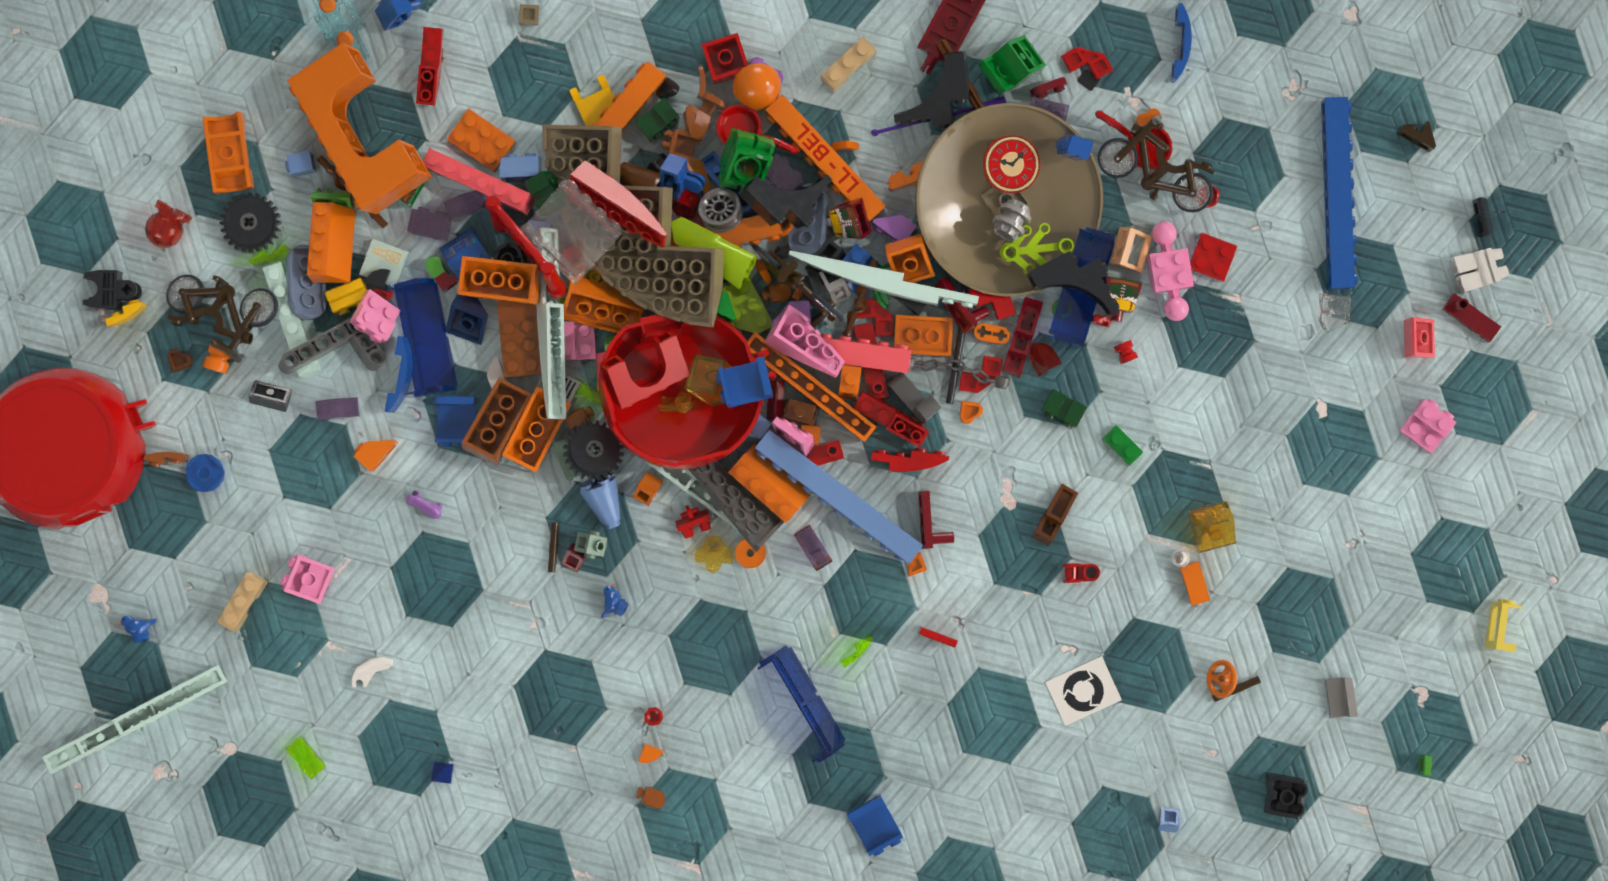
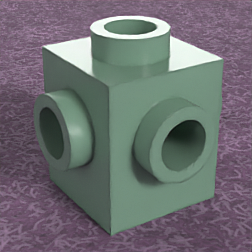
(590, 544)

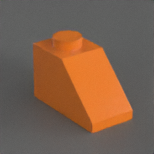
(373, 453)

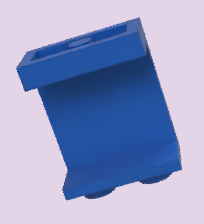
(744, 383)
(454, 418)
(875, 826)

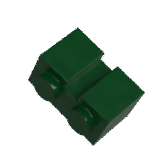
(658, 120)
(542, 186)
(1064, 409)

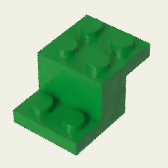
(1012, 64)

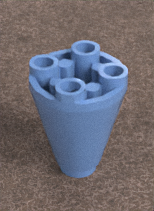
(603, 500)

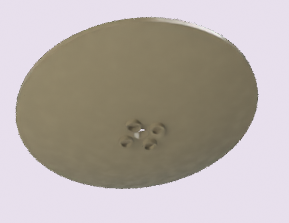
(959, 204)

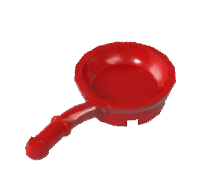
(747, 120)
(1161, 134)

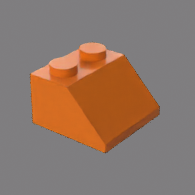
(910, 258)

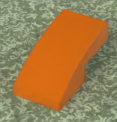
(1195, 583)

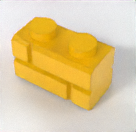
(346, 296)

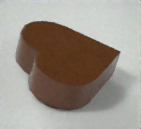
(179, 360)

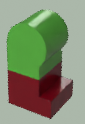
(440, 275)

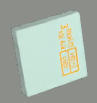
(384, 257)

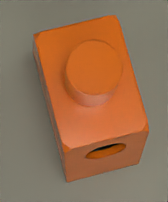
(849, 382)

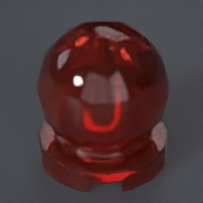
(166, 226)

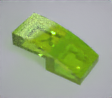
(265, 258)
(861, 647)
(306, 757)

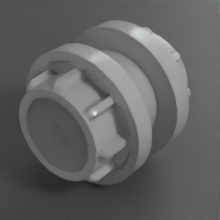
(1010, 222)

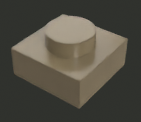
(529, 14)

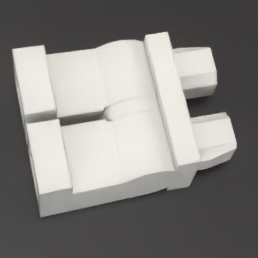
(1483, 264)

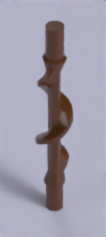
(339, 183)
(860, 304)

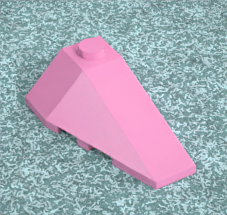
(799, 340)

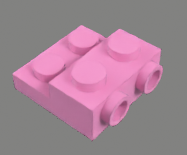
(375, 317)
(579, 341)
(1428, 425)
(789, 432)
(307, 578)

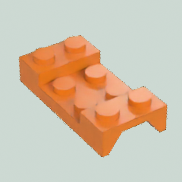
(228, 153)

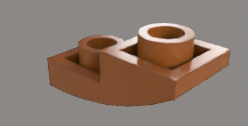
(159, 458)

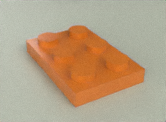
(481, 140)
(924, 334)

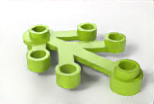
(1032, 248)

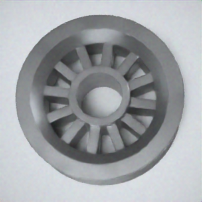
(720, 199)

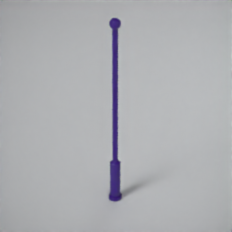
(875, 132)

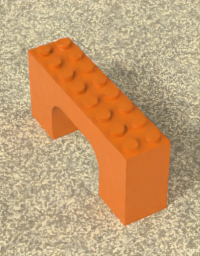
(324, 95)

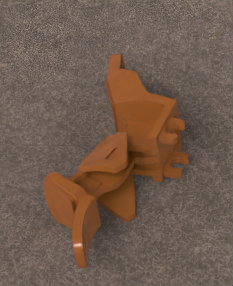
(696, 123)

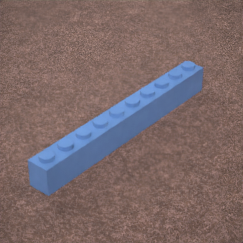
(838, 496)

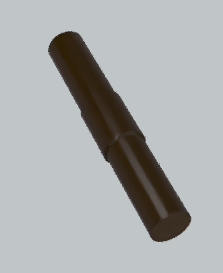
(553, 546)
(1241, 686)

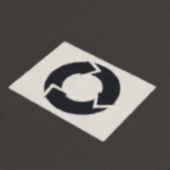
(1083, 691)

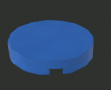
(205, 473)

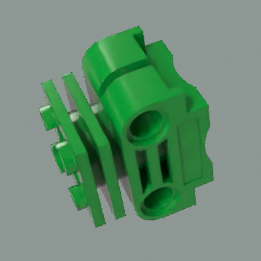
(735, 167)

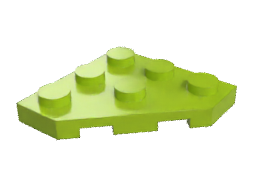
(748, 308)

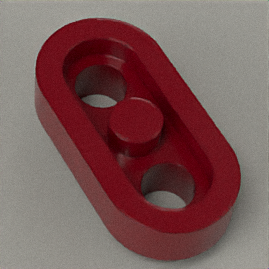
(1055, 85)

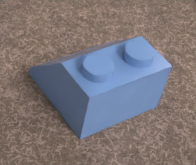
(519, 169)

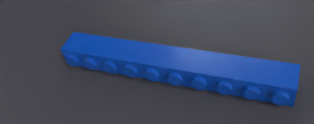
(1338, 194)

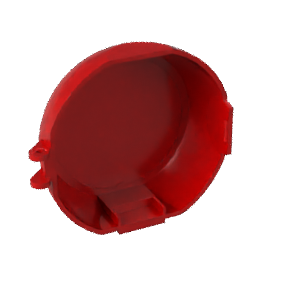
(674, 437)
(68, 447)

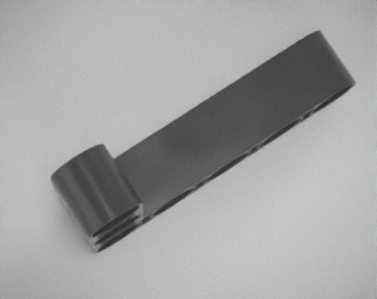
(331, 344)
(911, 397)

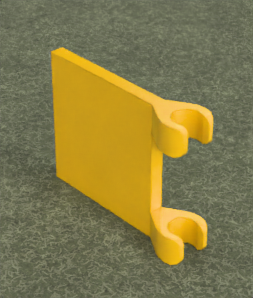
(593, 105)

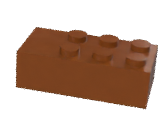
(519, 339)
(496, 421)

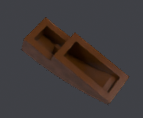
(1054, 515)

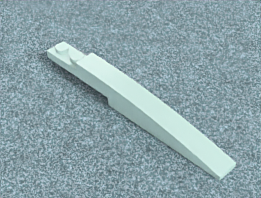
(884, 281)
(552, 351)
(687, 482)
(134, 719)

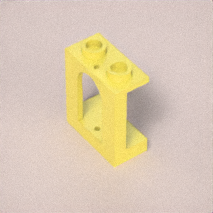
(1502, 607)

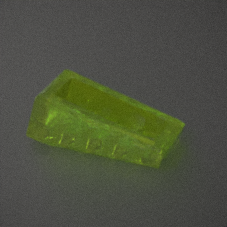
(587, 392)

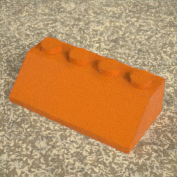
(331, 243)
(499, 280)
(599, 306)
(532, 433)
(769, 484)

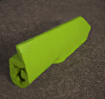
(737, 261)

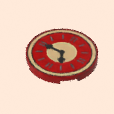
(1011, 164)

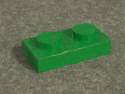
(1122, 445)

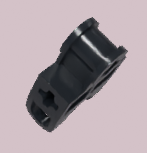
(110, 290)

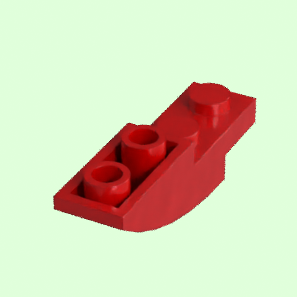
(430, 66)
(891, 418)
(918, 460)

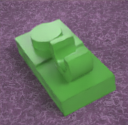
(341, 198)

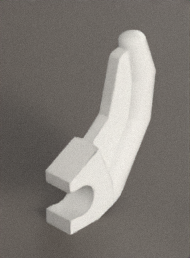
(369, 668)

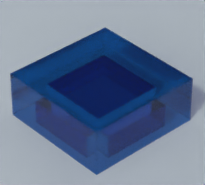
(442, 772)

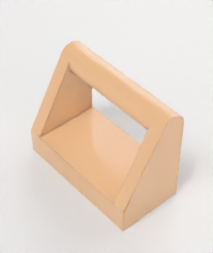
(1123, 247)

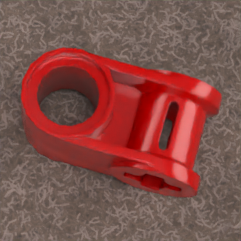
(686, 204)
(1079, 573)

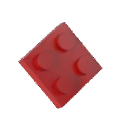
(1212, 257)

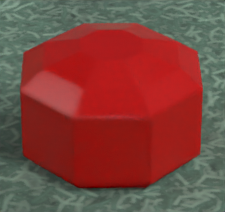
(653, 716)

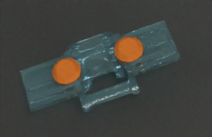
(334, 27)

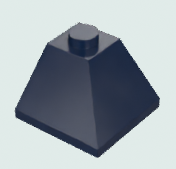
(467, 319)

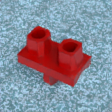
(692, 518)

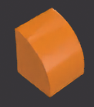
(647, 488)

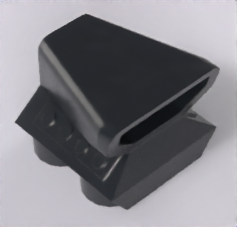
(1285, 795)

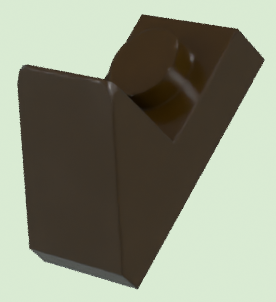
(1423, 138)

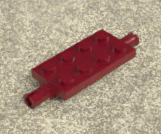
(951, 23)

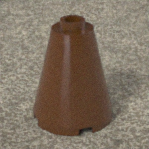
(638, 176)

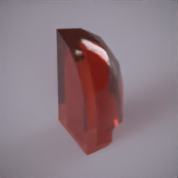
(1043, 358)

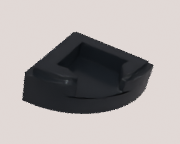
(378, 277)

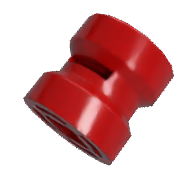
(1126, 352)

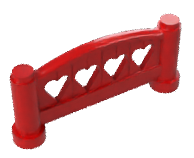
(503, 223)

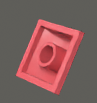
(1419, 338)

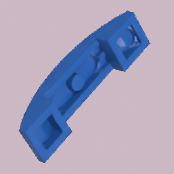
(1182, 20)
(404, 377)

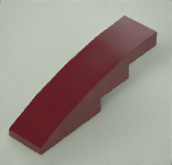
(1022, 337)

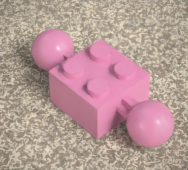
(1170, 271)

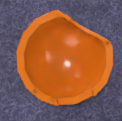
(757, 86)

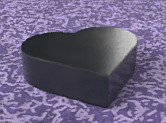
(667, 89)

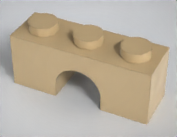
(847, 64)
(239, 604)

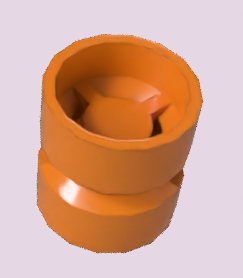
(216, 360)

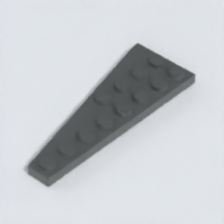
(740, 506)

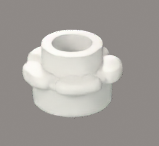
(1180, 558)

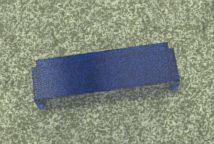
(1075, 308)
(425, 328)
(809, 703)

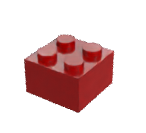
(724, 58)

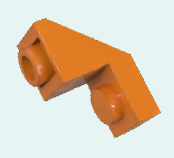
(902, 180)

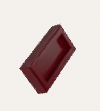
(775, 404)

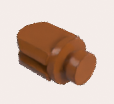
(776, 293)
(578, 416)
(651, 797)

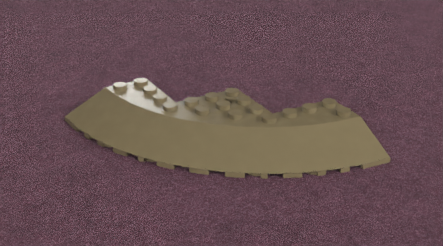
(666, 280)

